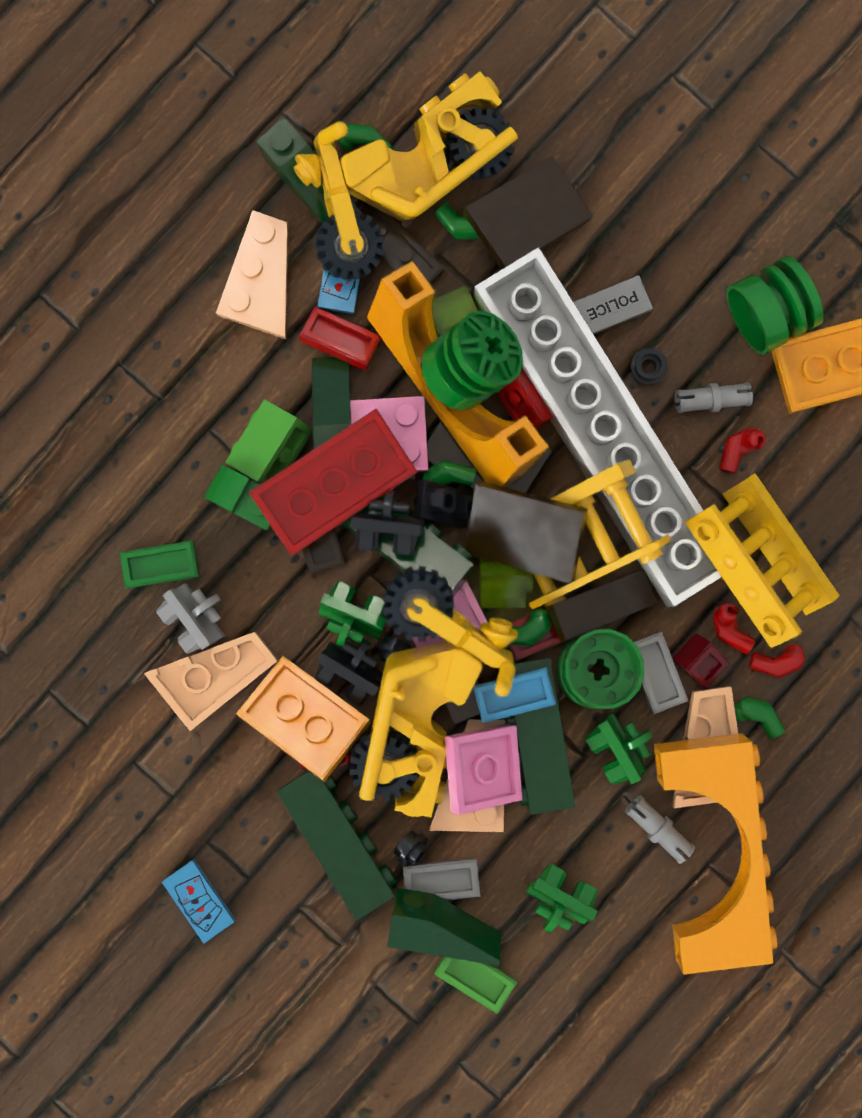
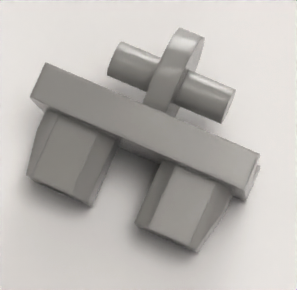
(196, 615)

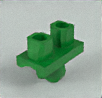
(349, 619)
(627, 761)
(577, 906)

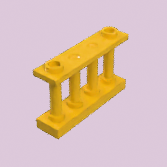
(581, 495)
(780, 546)

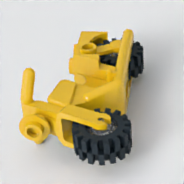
(403, 181)
(420, 682)

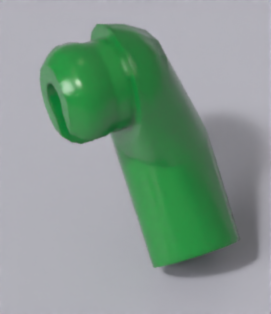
(360, 135)
(456, 225)
(449, 472)
(533, 629)
(762, 712)

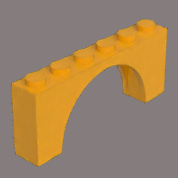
(405, 322)
(738, 927)

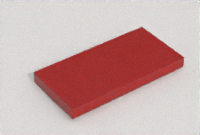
(333, 482)

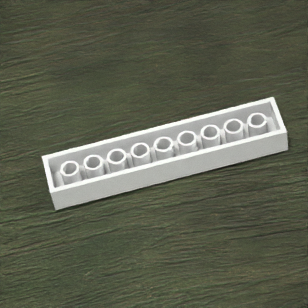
(599, 418)

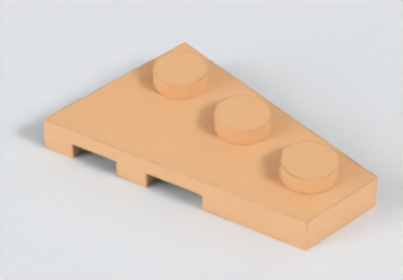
(258, 279)
(211, 678)
(709, 715)

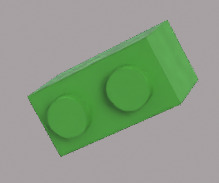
(268, 443)

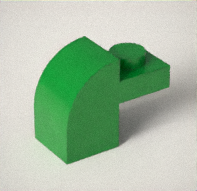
(232, 491)

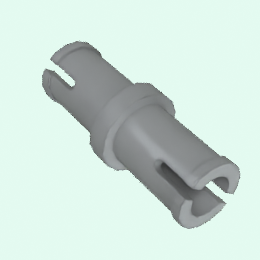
(713, 397)
(660, 829)

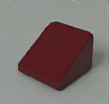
(701, 660)

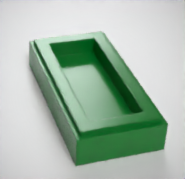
(159, 564)

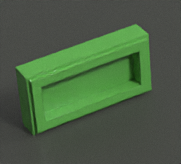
(477, 980)

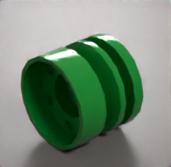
(775, 305)
(472, 360)
(620, 663)

